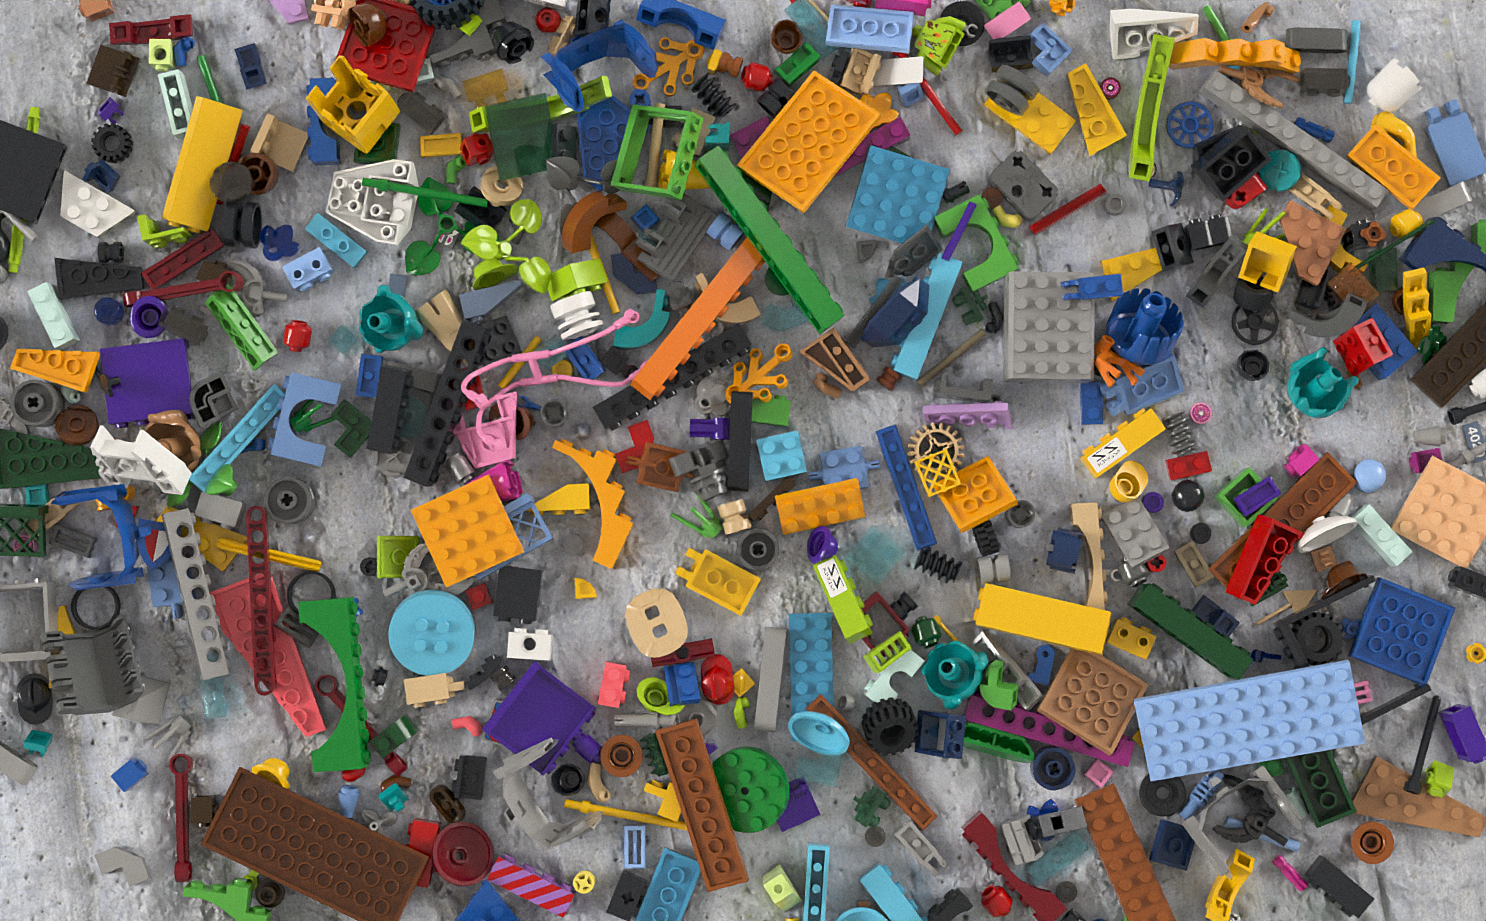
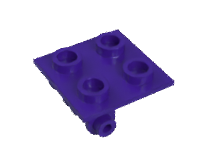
(800, 806)

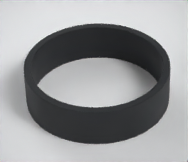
(289, 591)
(78, 619)

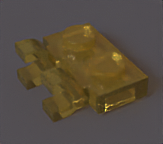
(485, 86)

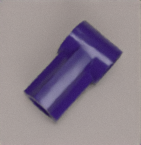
(710, 428)

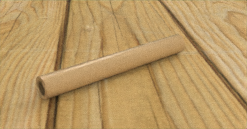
(654, 151)

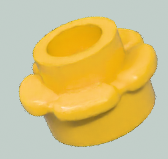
(1479, 658)

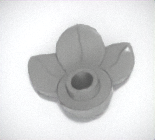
(714, 396)

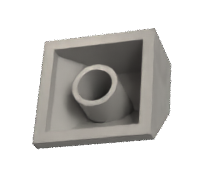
(149, 705)

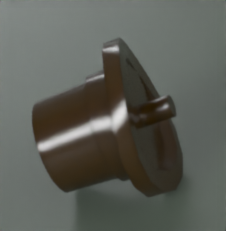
(270, 893)

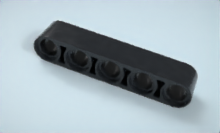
(739, 441)

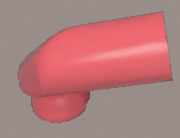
(469, 723)

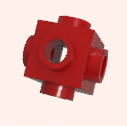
(477, 149)

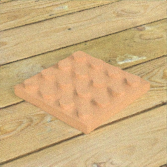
(1445, 512)

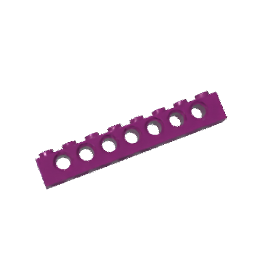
(973, 713)

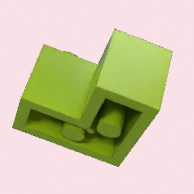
(577, 279)

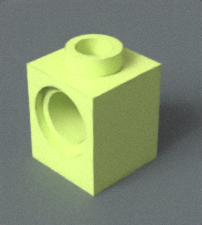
(157, 46)

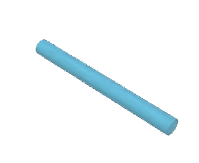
(1352, 60)

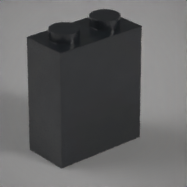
(518, 594)

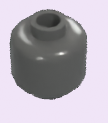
(1133, 576)

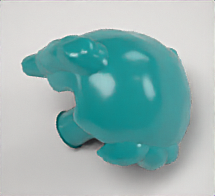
(389, 321)
(1317, 387)
(954, 672)

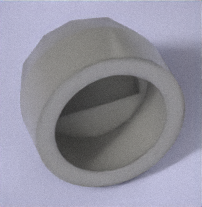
(847, 702)

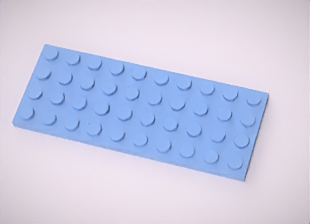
(1249, 720)

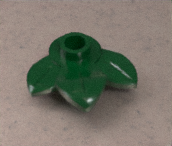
(1430, 343)

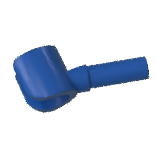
(529, 404)
(258, 445)

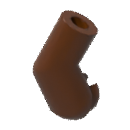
(400, 781)

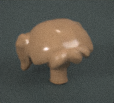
(176, 435)

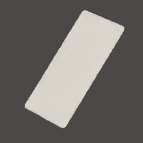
(899, 71)

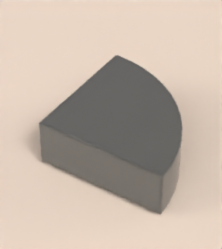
(865, 249)

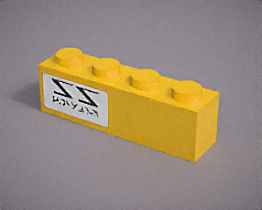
(1121, 443)

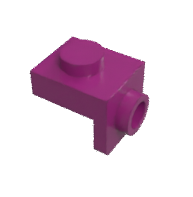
(1421, 458)

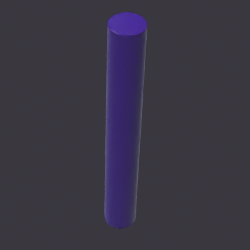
(958, 231)

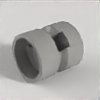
(992, 569)

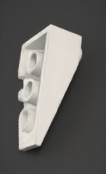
(1134, 28)

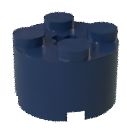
(1065, 550)
(1063, 762)

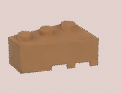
(837, 359)

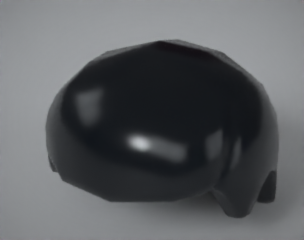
(1252, 365)
(1188, 495)
(568, 780)

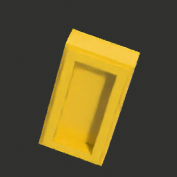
(440, 145)

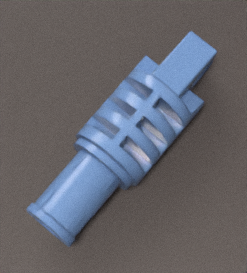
(1200, 795)

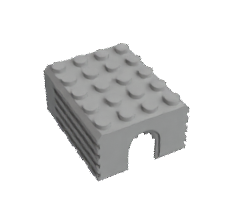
(1045, 333)

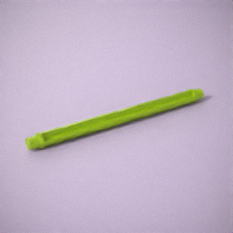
(17, 236)

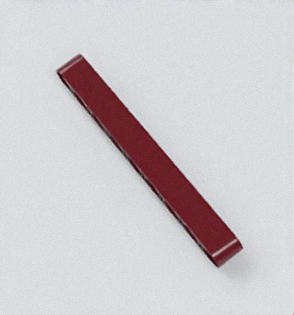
(256, 610)

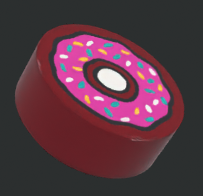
(1110, 87)

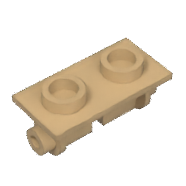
(567, 30)

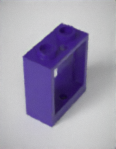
(1464, 733)

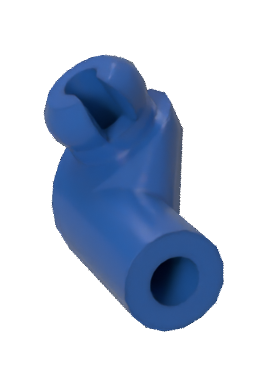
(181, 49)

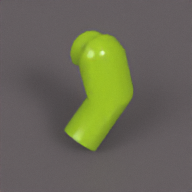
(739, 712)

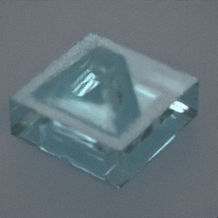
(342, 339)

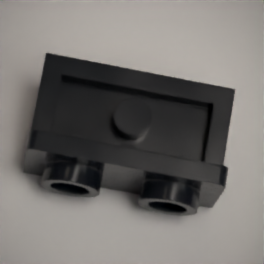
(1011, 52)
(564, 140)
(480, 215)
(470, 777)

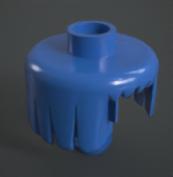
(1144, 326)

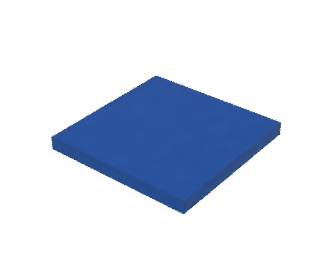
(1401, 631)

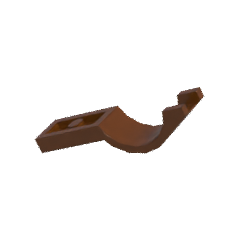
(626, 241)

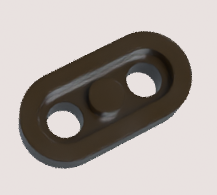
(447, 804)

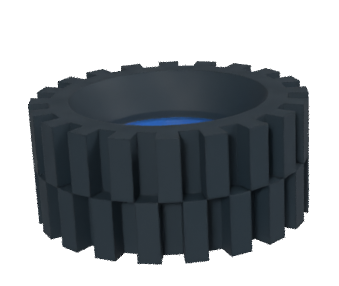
(446, 11)

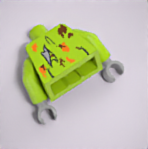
(939, 41)

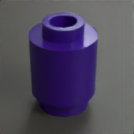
(587, 748)

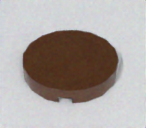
(77, 425)

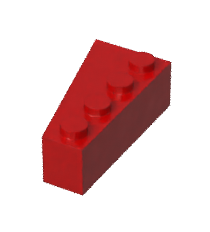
(1261, 558)

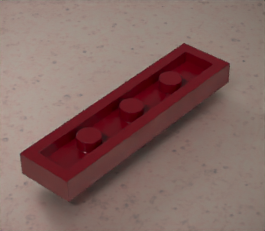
(183, 259)

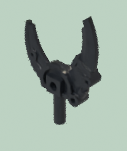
(1255, 821)

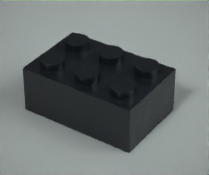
(1231, 162)

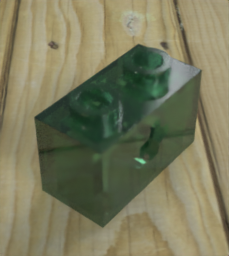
(1384, 271)

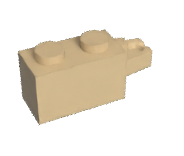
(431, 688)

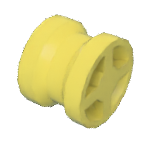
(582, 885)

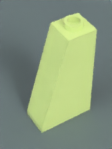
(781, 888)

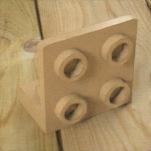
(280, 142)

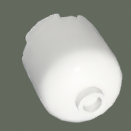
(1392, 87)

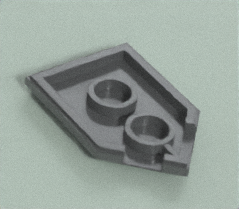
(913, 253)

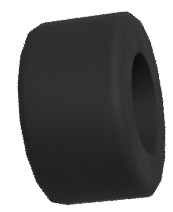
(1251, 295)

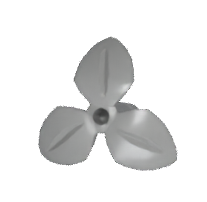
(371, 817)

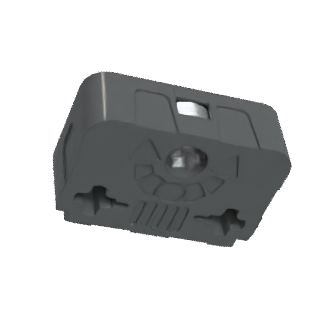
(1028, 180)

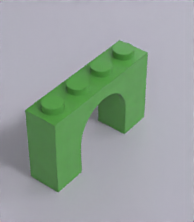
(1000, 260)

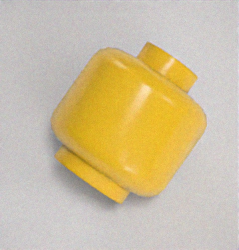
(1405, 222)

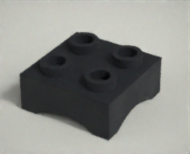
(953, 905)

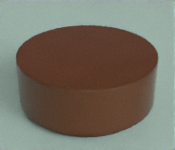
(992, 196)

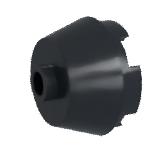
(512, 41)

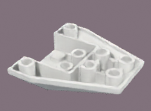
(372, 212)

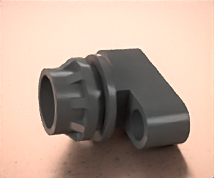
(702, 466)

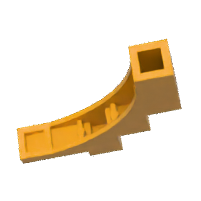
(1235, 52)
(614, 528)

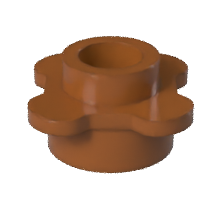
(1379, 233)

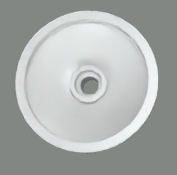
(1325, 531)

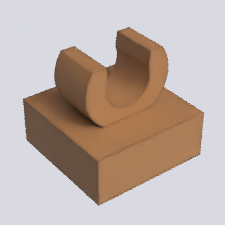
(1323, 558)

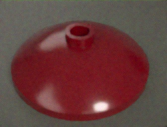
(475, 853)

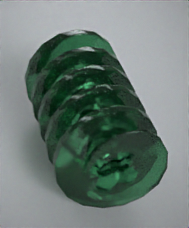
(655, 753)

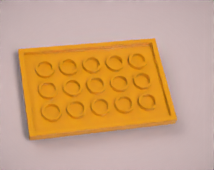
(808, 141)

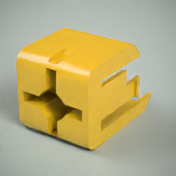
(357, 92)

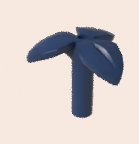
(1174, 185)

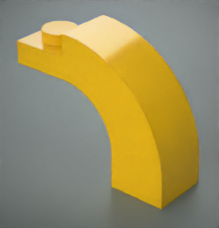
(1341, 257)
(1225, 890)

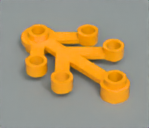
(672, 64)
(758, 377)

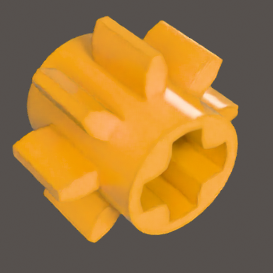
(1060, 7)

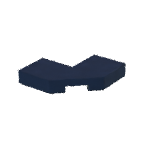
(624, 272)

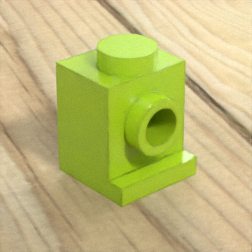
(1439, 778)

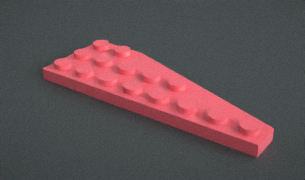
(292, 681)

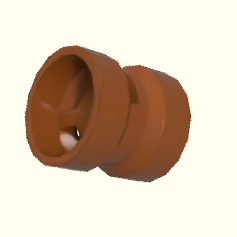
(727, 64)

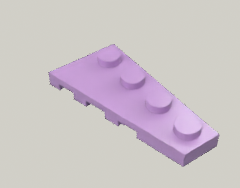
(969, 414)

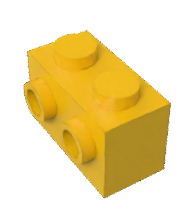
(1131, 638)

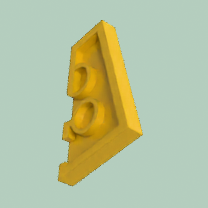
(1133, 268)

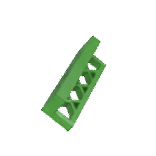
(241, 327)

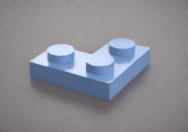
(1052, 47)

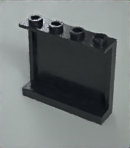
(27, 170)

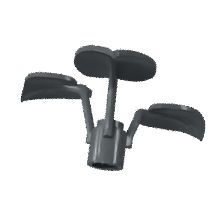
(563, 176)

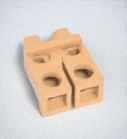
(332, 9)

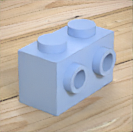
(308, 270)

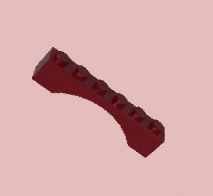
(984, 835)

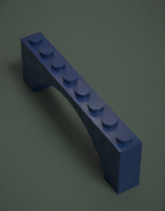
(1441, 244)

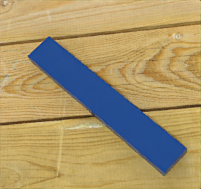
(906, 487)

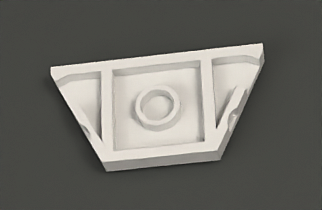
(90, 207)

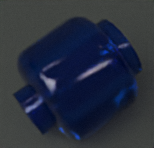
(110, 317)

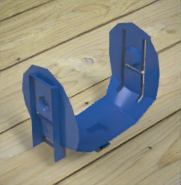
(614, 41)
(113, 498)

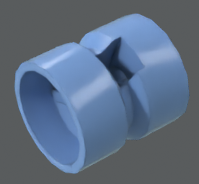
(726, 231)

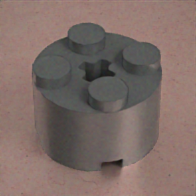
(757, 537)

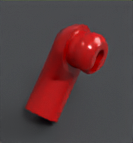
(352, 775)

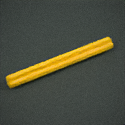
(275, 556)

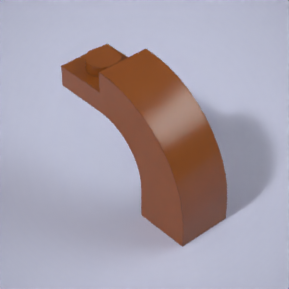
(583, 216)

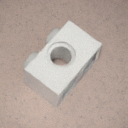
(517, 647)

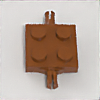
(655, 467)

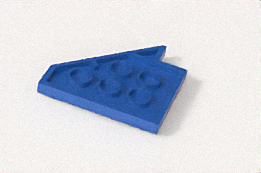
(601, 135)

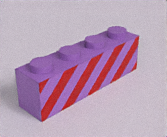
(531, 885)

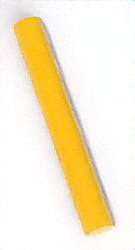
(517, 366)

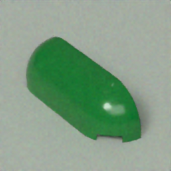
(997, 743)

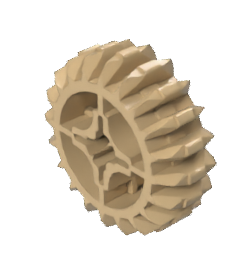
(931, 441)

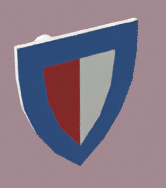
(154, 547)

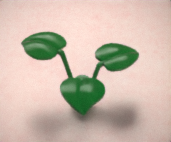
(421, 257)

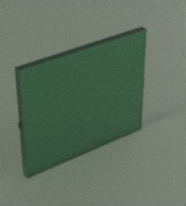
(520, 135)

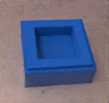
(645, 218)

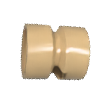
(734, 516)

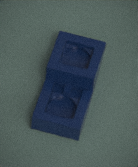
(251, 66)
(1218, 617)

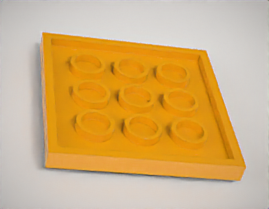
(467, 530)

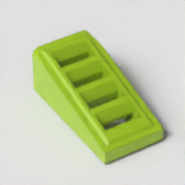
(872, 662)

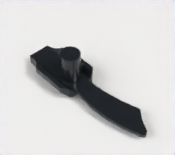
(106, 382)

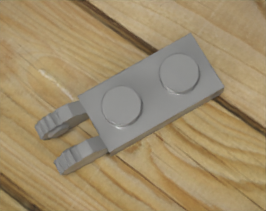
(919, 846)

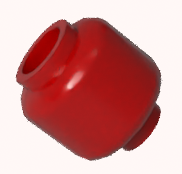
(756, 77)
(297, 335)
(996, 901)

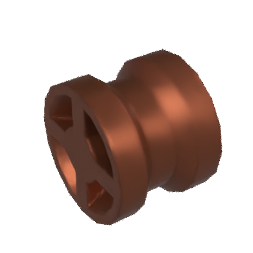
(888, 378)

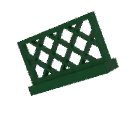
(21, 512)

